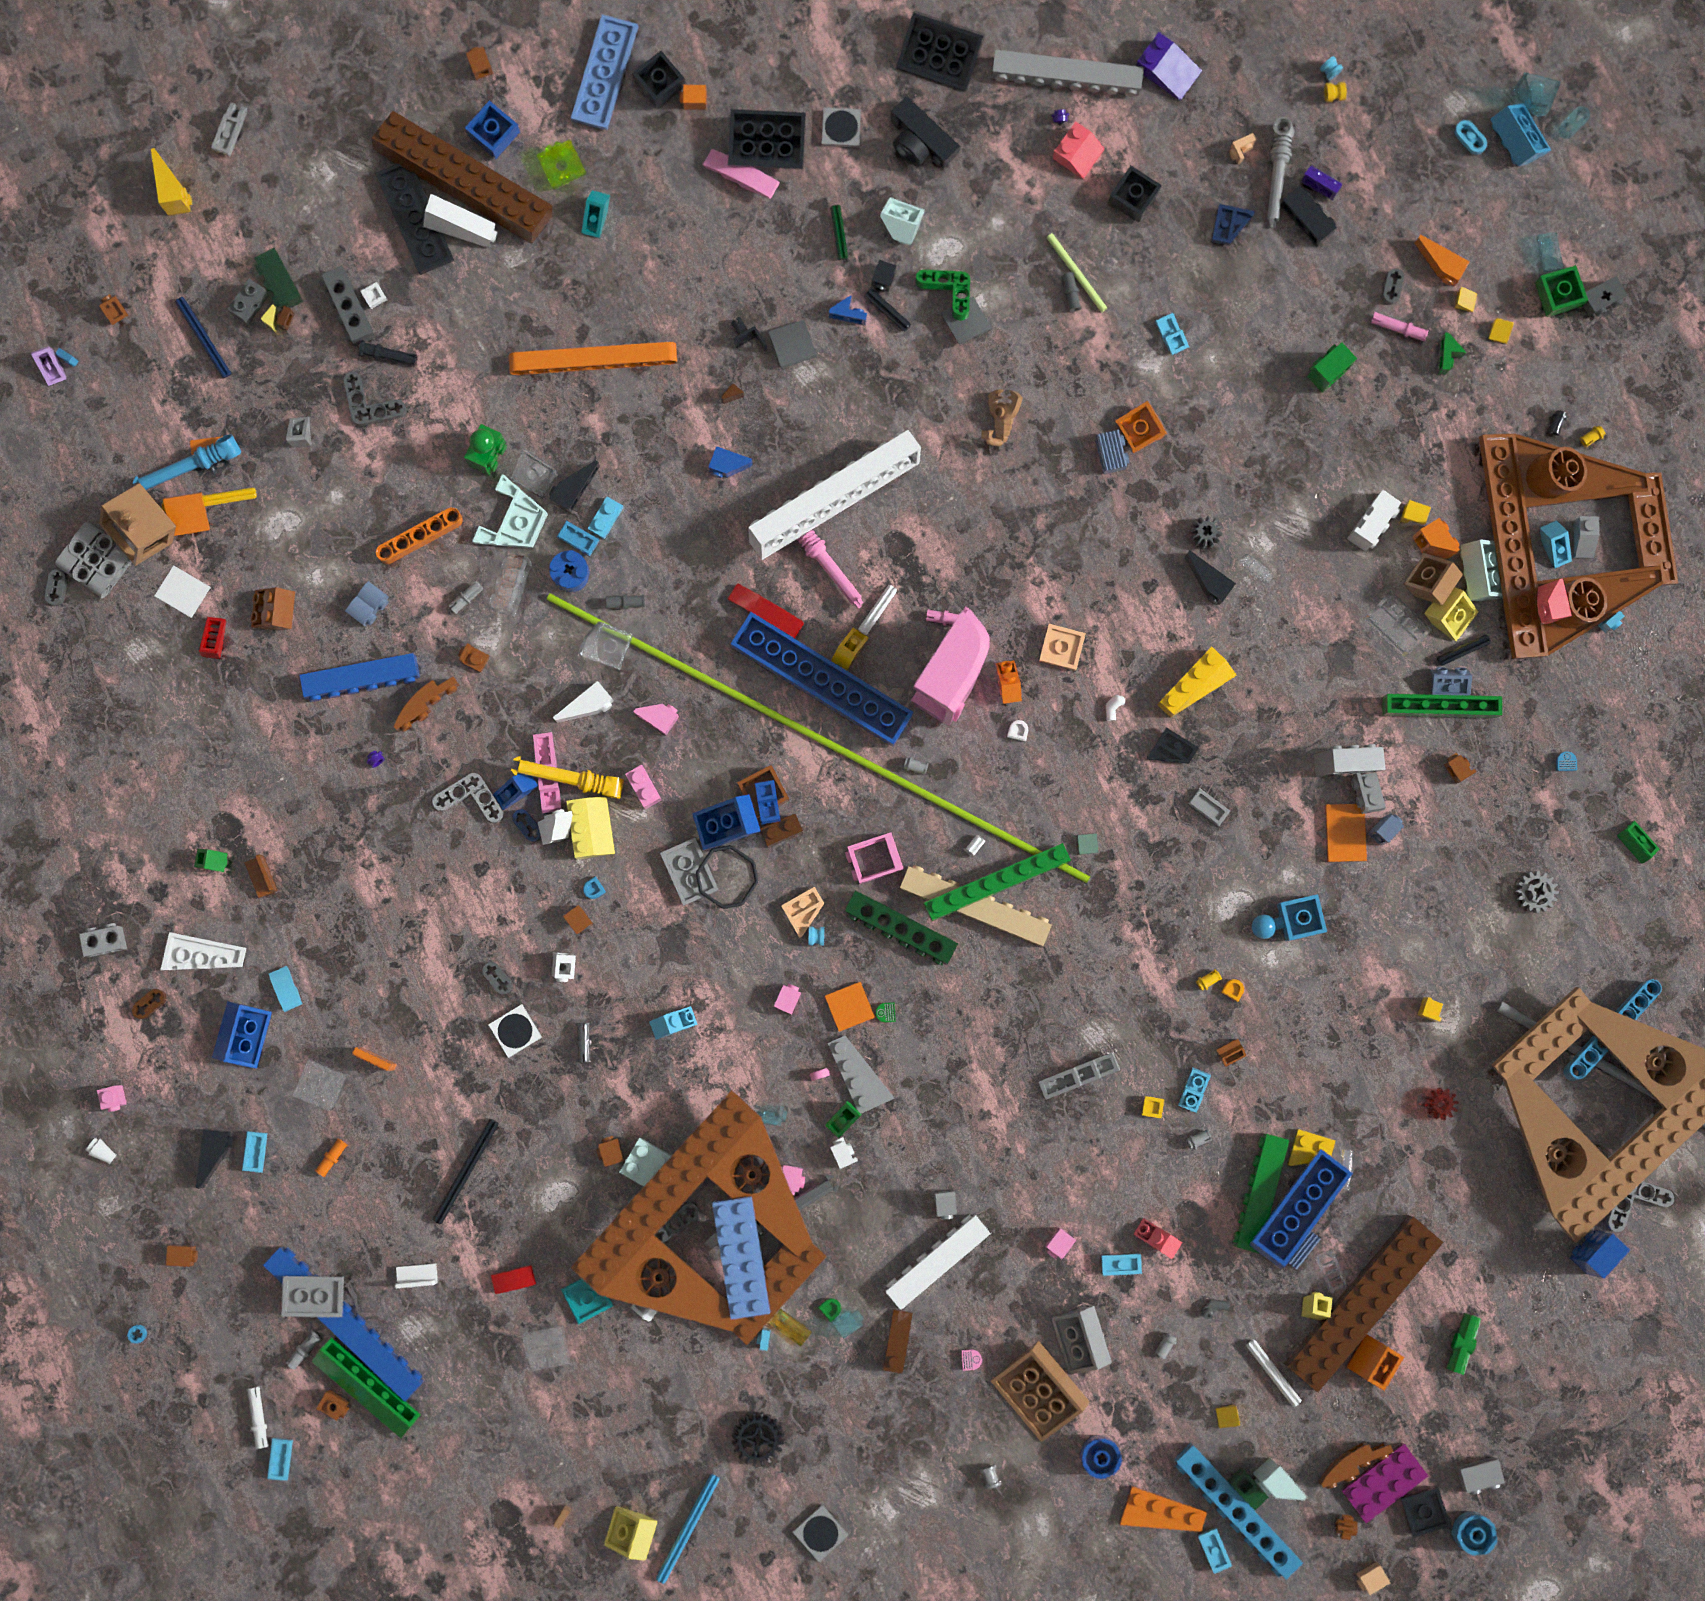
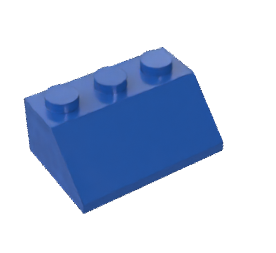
(241, 1035)

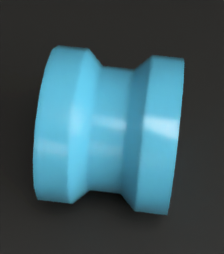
(1331, 68)
(816, 936)

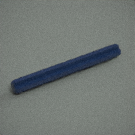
(202, 337)

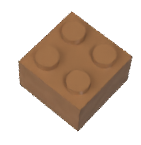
(1433, 579)

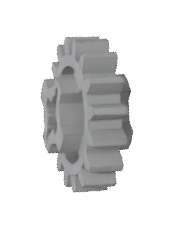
(1532, 899)

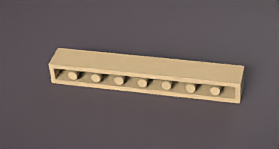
(985, 911)

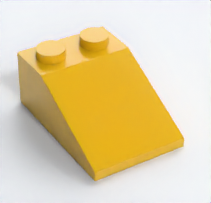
(170, 192)

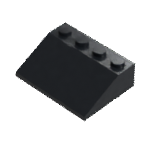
(940, 50)
(767, 139)

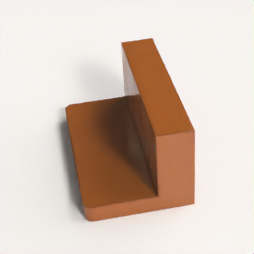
(261, 876)

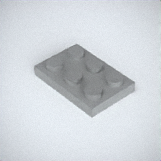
(682, 865)
(312, 1296)

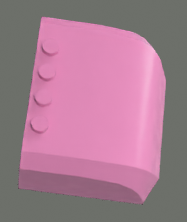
(953, 669)

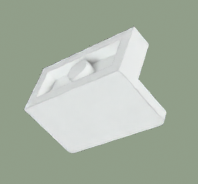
(416, 1275)

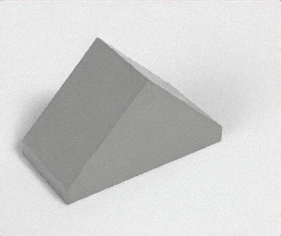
(299, 432)

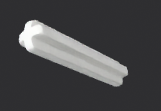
(877, 610)

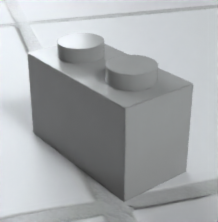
(1480, 1475)

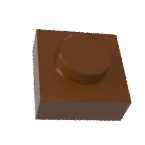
(285, 318)

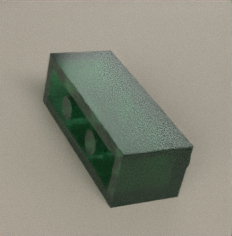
(277, 279)

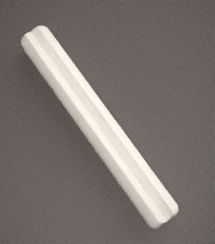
(1273, 1372)

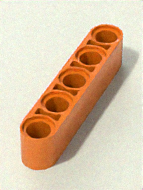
(409, 535)

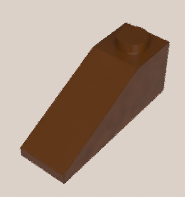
(897, 1341)

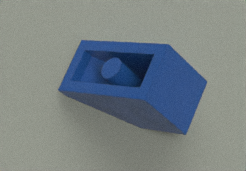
(727, 463)
(514, 790)

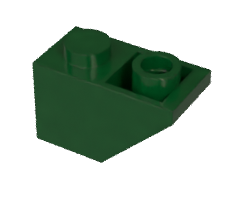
(1248, 1488)

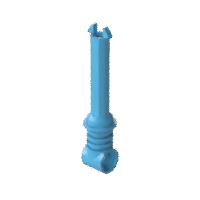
(224, 448)

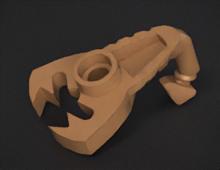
(1003, 416)

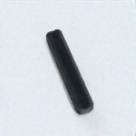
(887, 310)
(1463, 650)

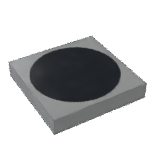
(841, 127)
(820, 1533)

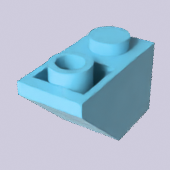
(673, 1022)

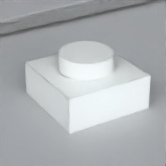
(373, 295)

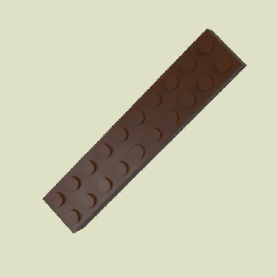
(462, 177)
(1363, 1303)

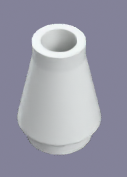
(100, 1151)

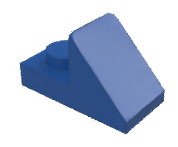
(843, 312)

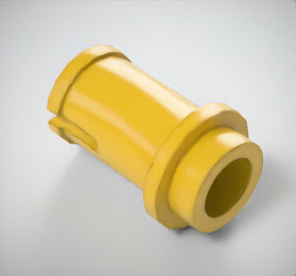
(1592, 436)
(1208, 980)

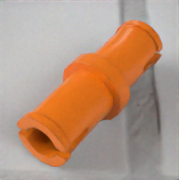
(331, 1157)

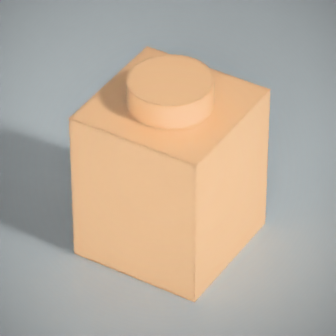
(1372, 1578)

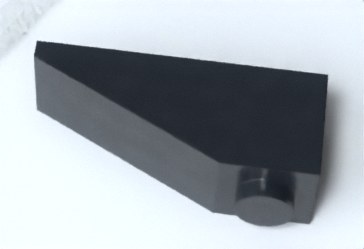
(571, 489)
(1211, 580)
(213, 1150)

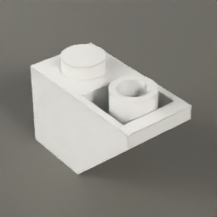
(555, 826)

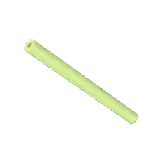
(1077, 273)

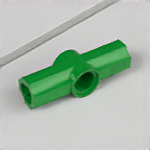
(1463, 1343)

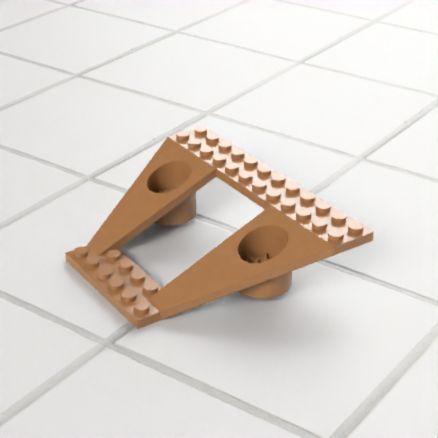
(1587, 1182)

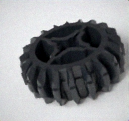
(766, 1439)

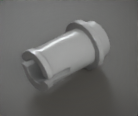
(915, 765)
(1198, 1139)
(1165, 1345)

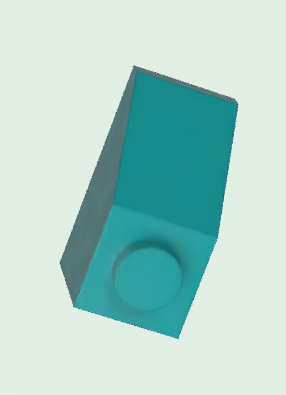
(595, 213)

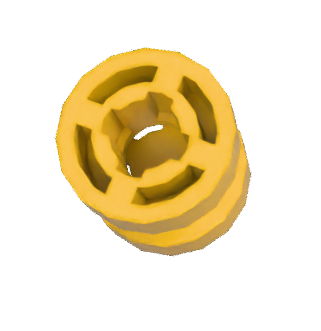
(1334, 91)

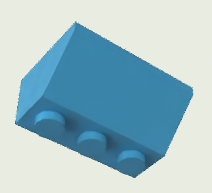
(1520, 134)

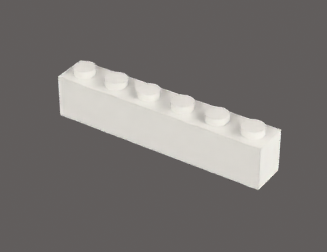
(937, 1262)

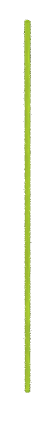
(820, 739)

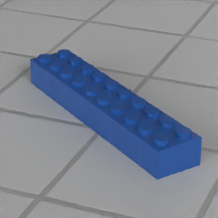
(821, 679)

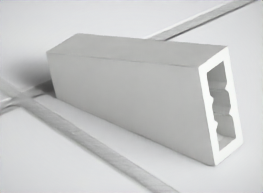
(458, 222)

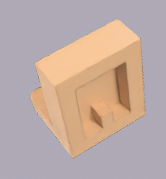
(1244, 145)

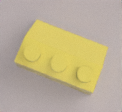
(590, 827)

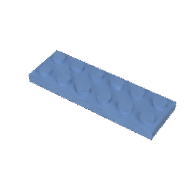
(604, 72)
(741, 1257)

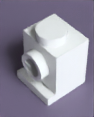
(568, 972)
(843, 1152)

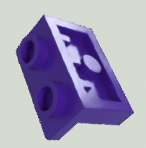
(1321, 182)

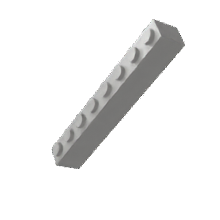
(1067, 73)

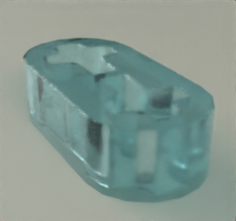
(1577, 125)

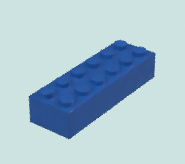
(1300, 1209)

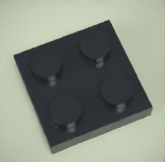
(1425, 1511)

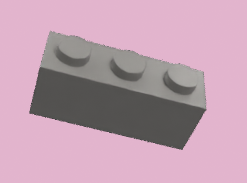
(1081, 1340)

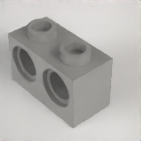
(103, 944)

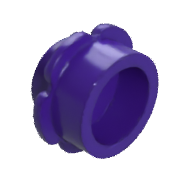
(1060, 116)
(375, 759)

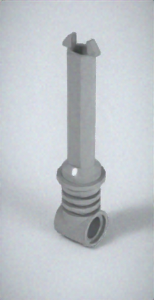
(1280, 157)

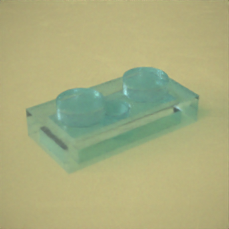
(1549, 252)

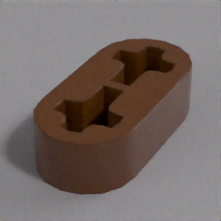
(152, 1007)

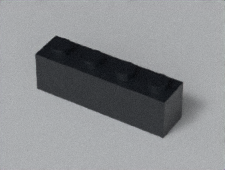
(916, 121)

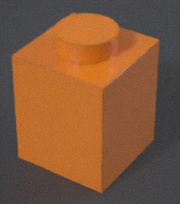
(694, 97)

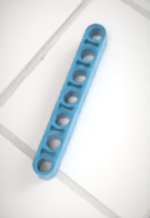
(1592, 1048)

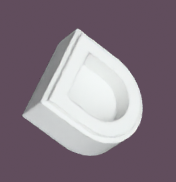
(1018, 730)

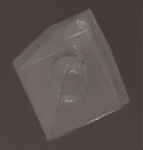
(606, 645)

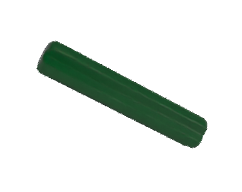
(839, 232)

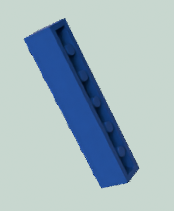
(360, 676)

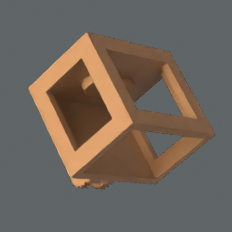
(139, 521)

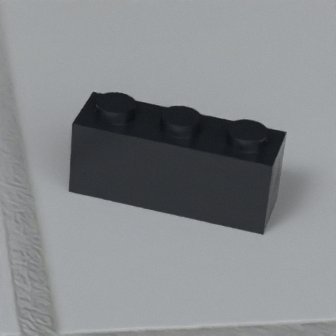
(1308, 216)

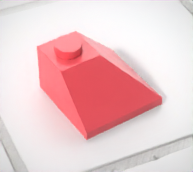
(1553, 602)

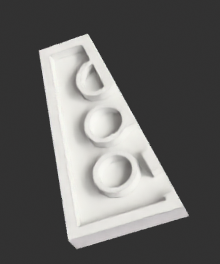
(195, 953)

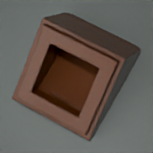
(731, 394)

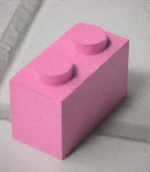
(643, 787)

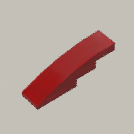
(766, 610)

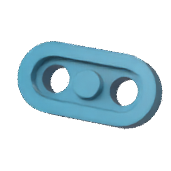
(1472, 137)

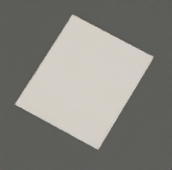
(182, 591)

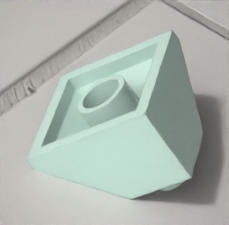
(901, 220)

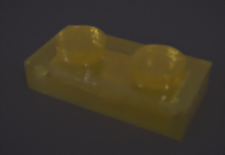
(790, 1327)

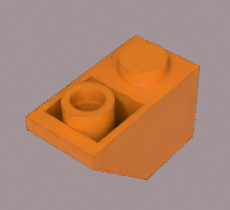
(1009, 682)

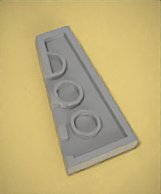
(860, 1079)

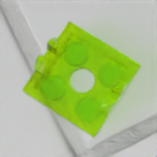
(552, 155)

